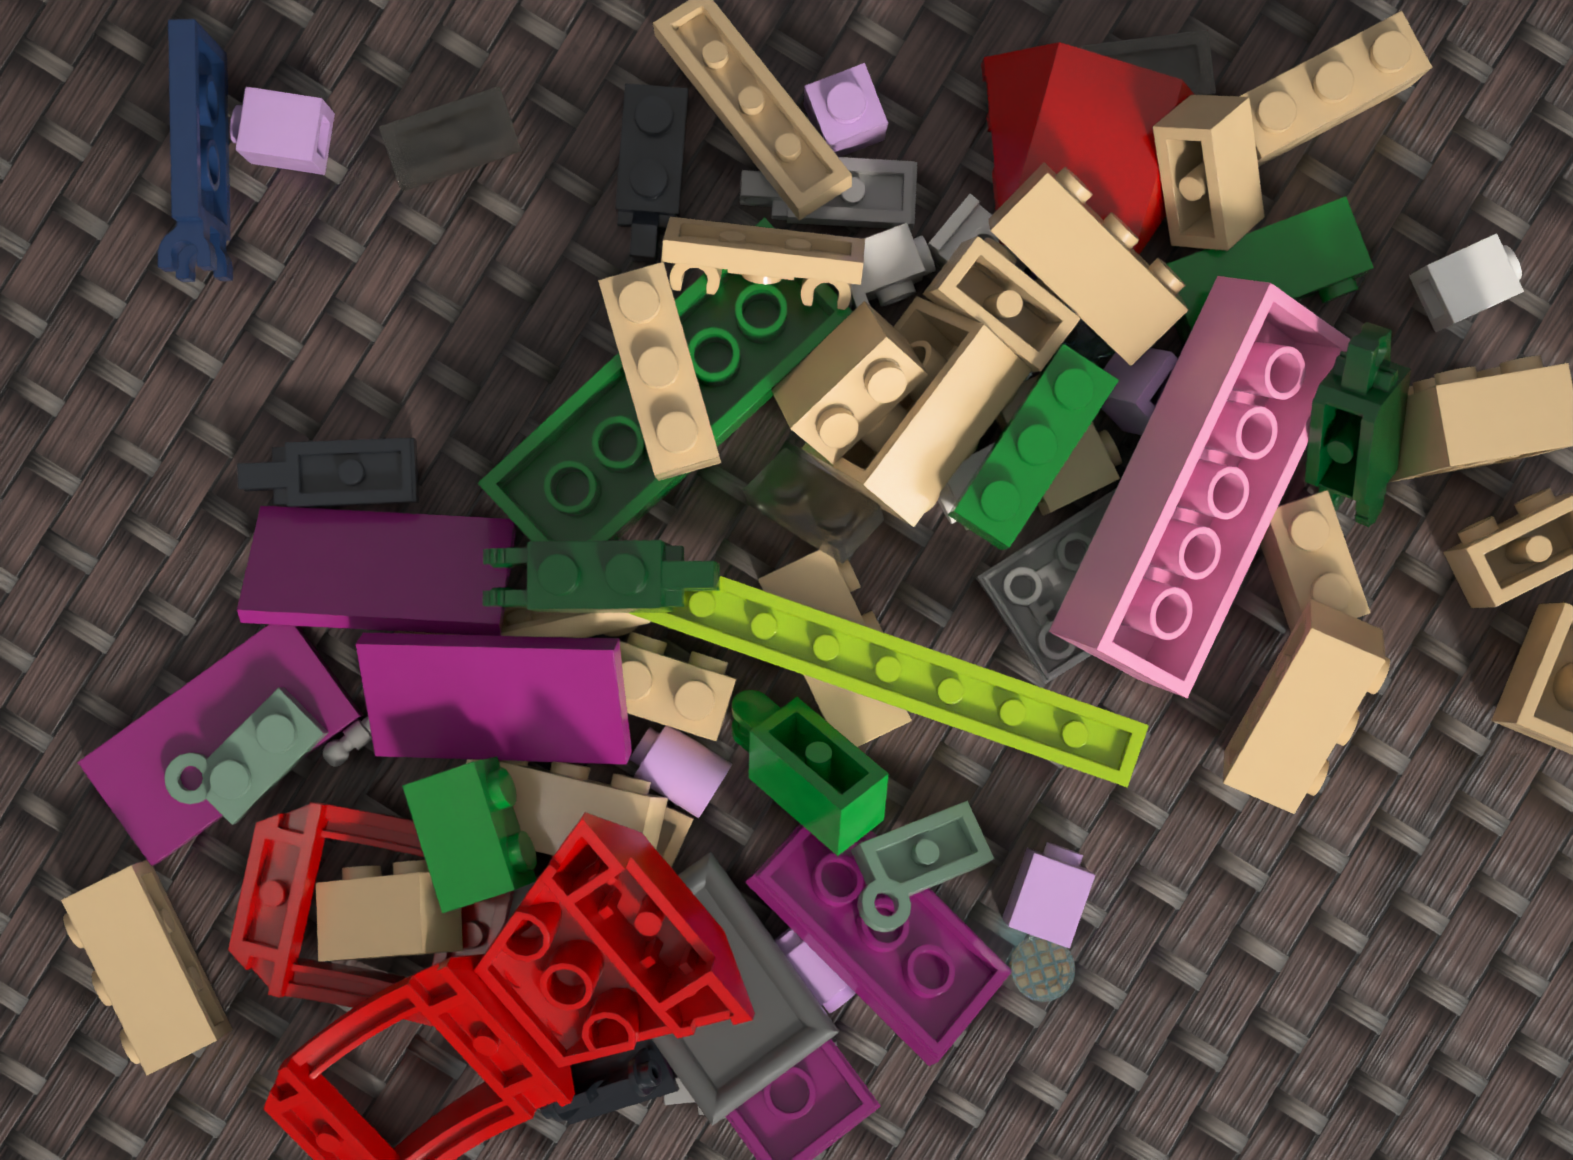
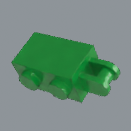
(810, 769)

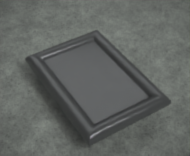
(734, 1062)

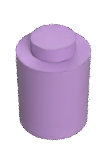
(679, 768)

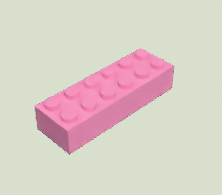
(1201, 486)

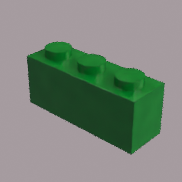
(1299, 255)
(1033, 447)

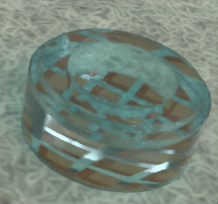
(1041, 969)

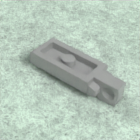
(879, 196)

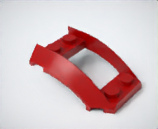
(279, 897)
(476, 1024)

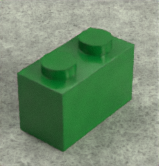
(471, 833)

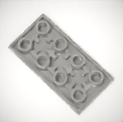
(1033, 584)

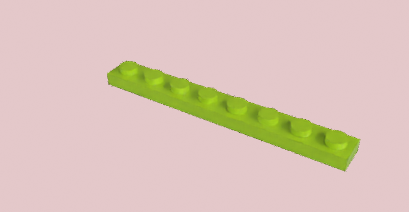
(911, 678)

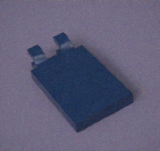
(198, 155)

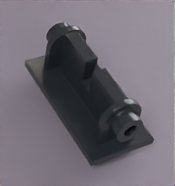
(615, 1083)

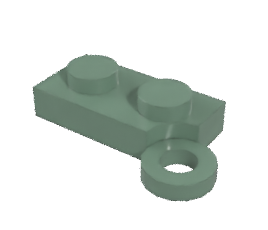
(250, 758)
(916, 860)

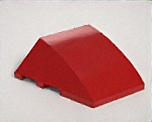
(1083, 116)
(612, 951)

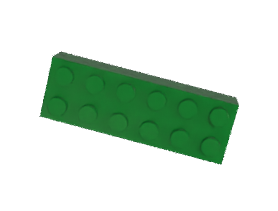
(588, 461)

